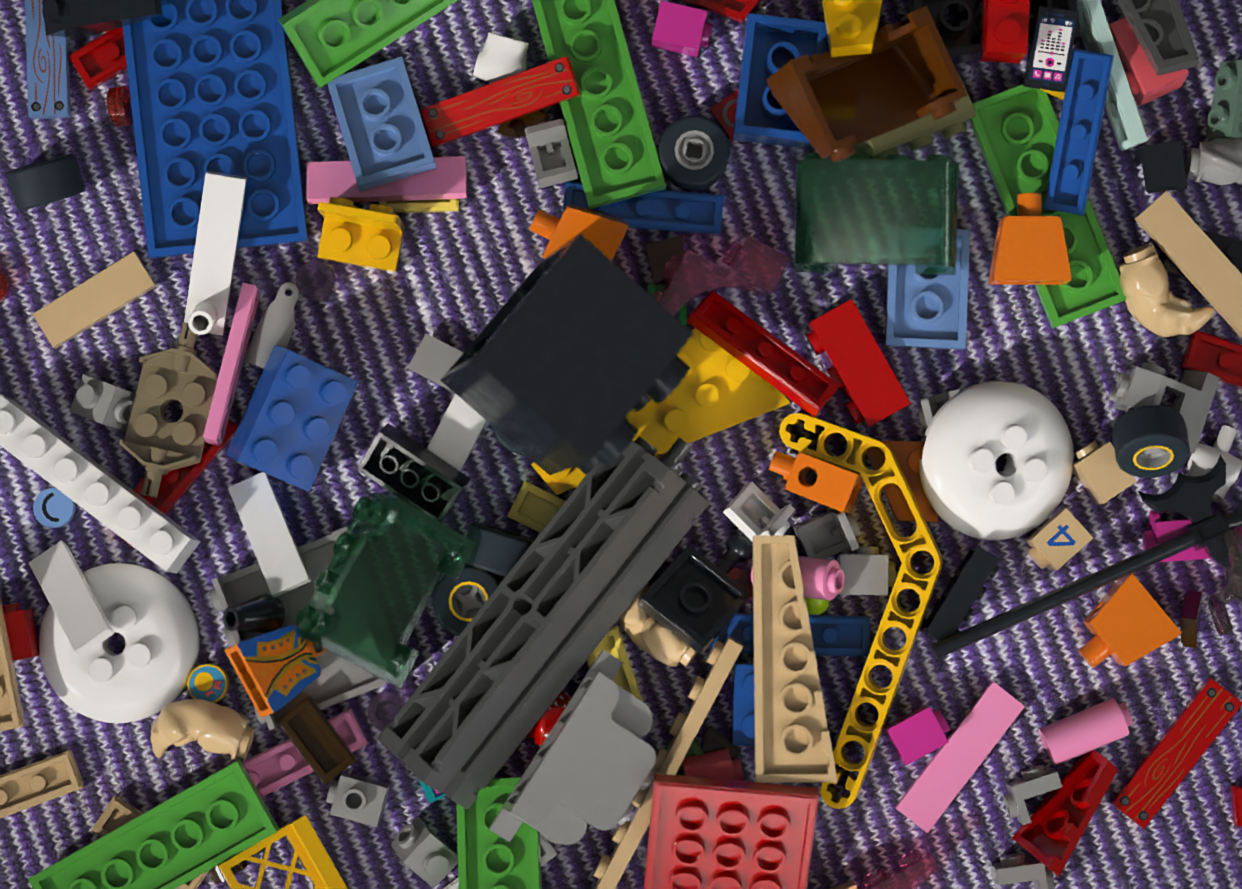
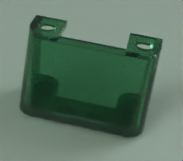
(876, 213)
(381, 585)

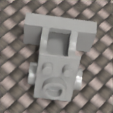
(1147, 385)

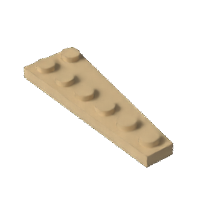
(788, 697)

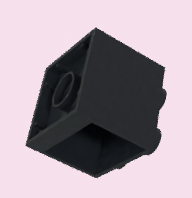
(572, 360)

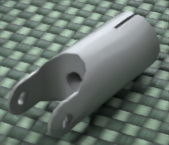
(273, 327)

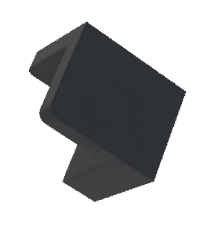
(1162, 167)

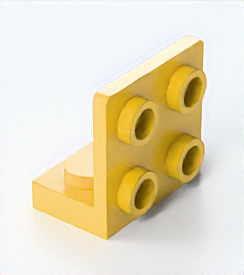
(360, 235)

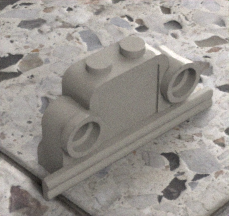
(586, 764)

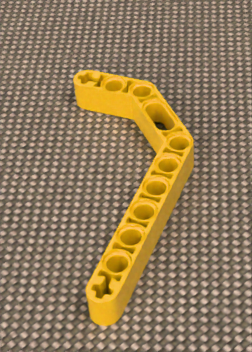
(894, 615)

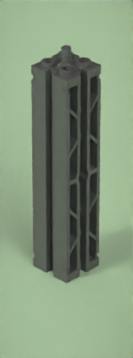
(545, 620)

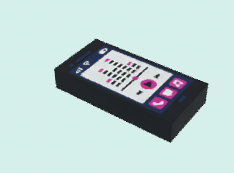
(1050, 48)

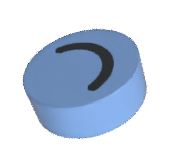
(54, 508)

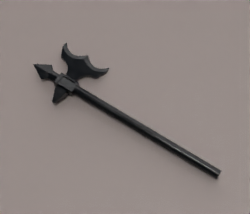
(1188, 496)

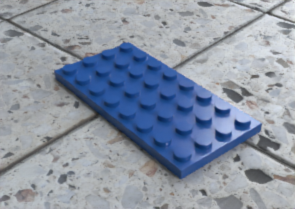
(219, 99)

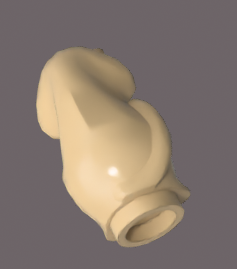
(1151, 301)
(653, 636)
(214, 726)

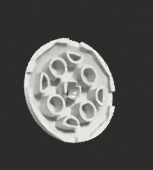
(962, 456)
(157, 655)

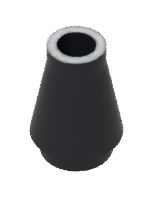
(258, 615)

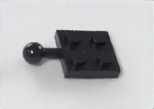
(698, 597)

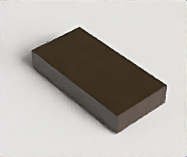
(317, 740)

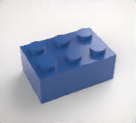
(766, 48)
(291, 418)

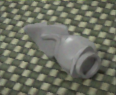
(1215, 162)

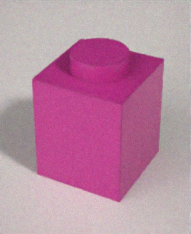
(681, 29)
(918, 733)

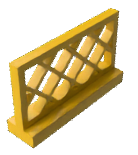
(306, 848)

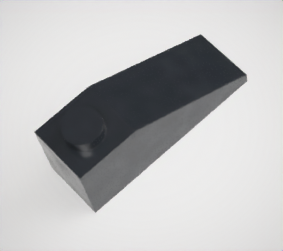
(93, 17)

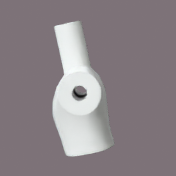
(500, 58)
(1207, 456)

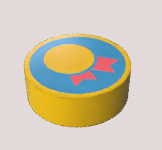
(208, 683)

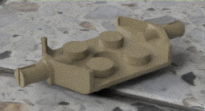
(164, 379)

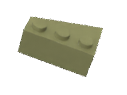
(920, 132)

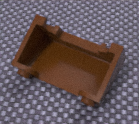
(868, 95)

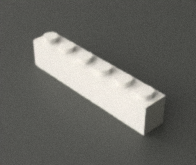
(94, 488)

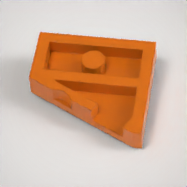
(908, 457)

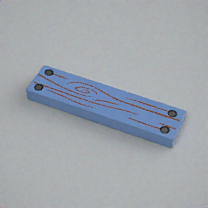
(46, 68)

